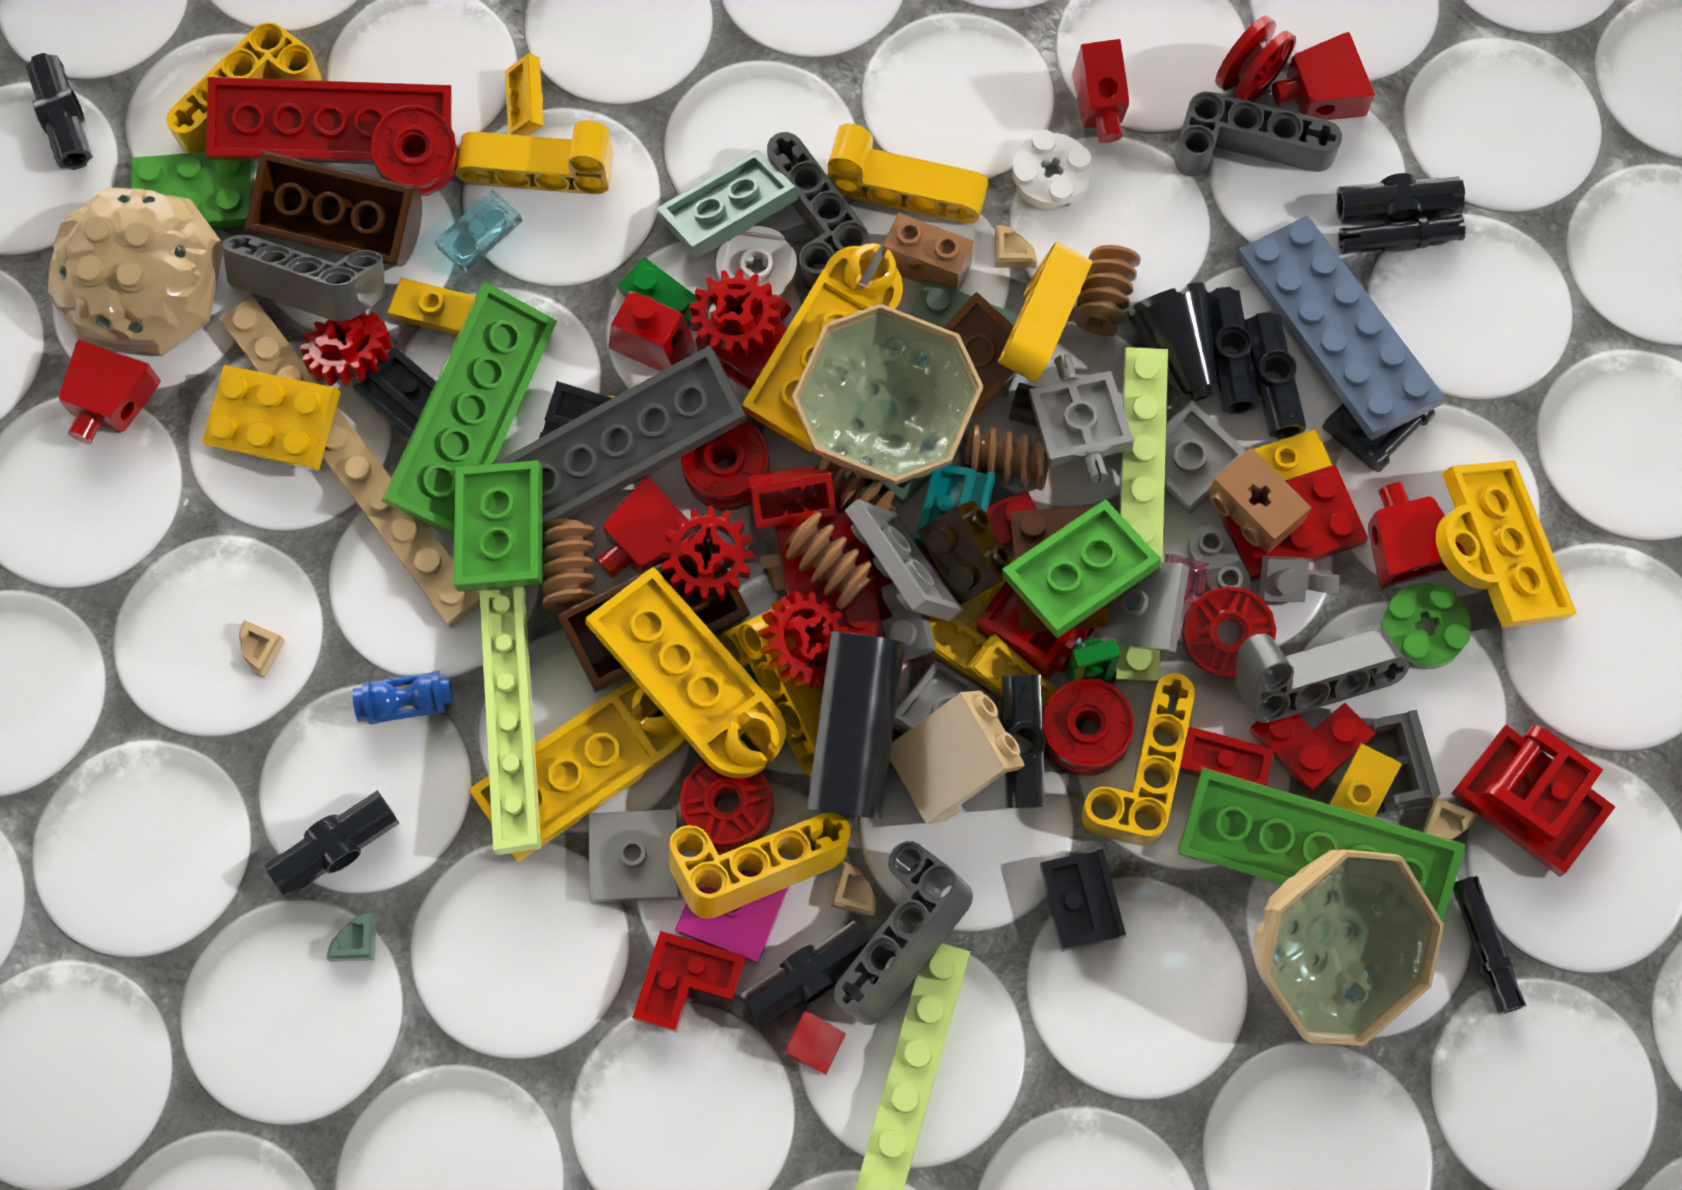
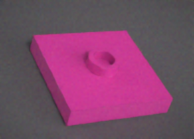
(738, 931)

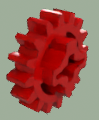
(733, 319)
(346, 348)
(690, 554)
(800, 639)

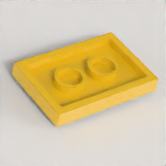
(271, 417)

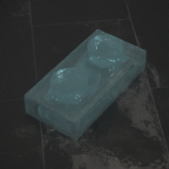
(478, 231)

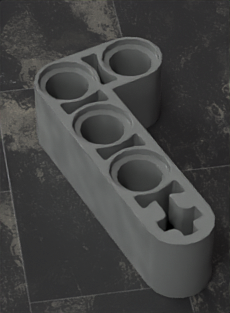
(1315, 152)
(814, 203)
(305, 281)
(1292, 684)
(897, 935)

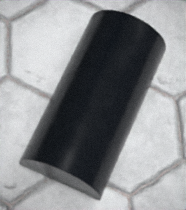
(856, 725)

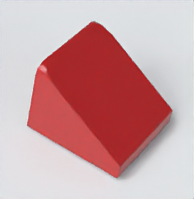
(814, 1043)

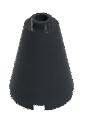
(1185, 329)

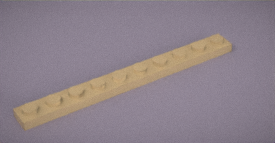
(357, 469)

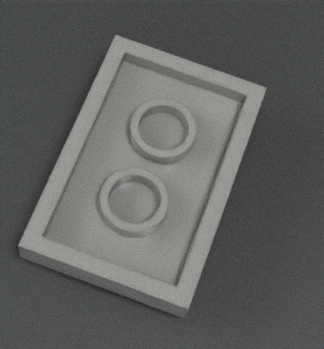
(903, 561)

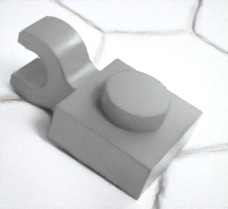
(1289, 578)
(906, 626)

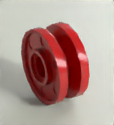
(1255, 59)
(410, 127)
(728, 486)
(1206, 614)
(1087, 701)
(731, 829)

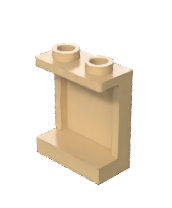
(954, 755)

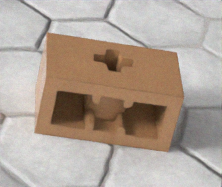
(928, 252)
(1251, 481)

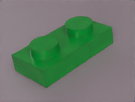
(655, 283)
(1093, 660)

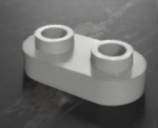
(1222, 560)

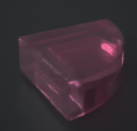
(1196, 575)

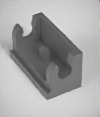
(1404, 741)

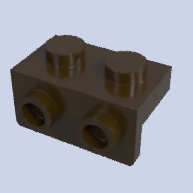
(965, 550)

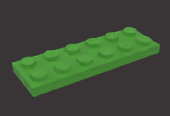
(470, 404)
(1281, 832)

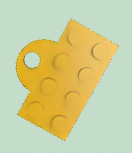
(1501, 545)

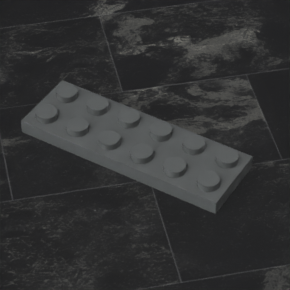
(633, 434)

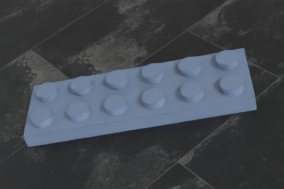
(1340, 327)

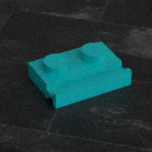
(952, 487)

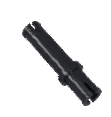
(1416, 232)
(1489, 948)

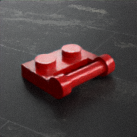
(1554, 793)

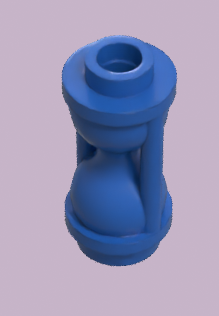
(381, 701)

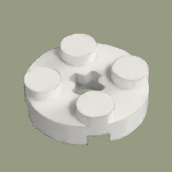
(1056, 150)
(762, 244)

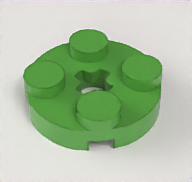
(1437, 604)

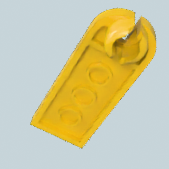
(831, 298)
(690, 676)
(595, 759)

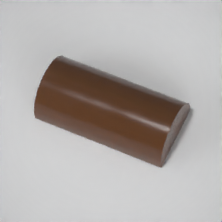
(334, 208)
(597, 661)

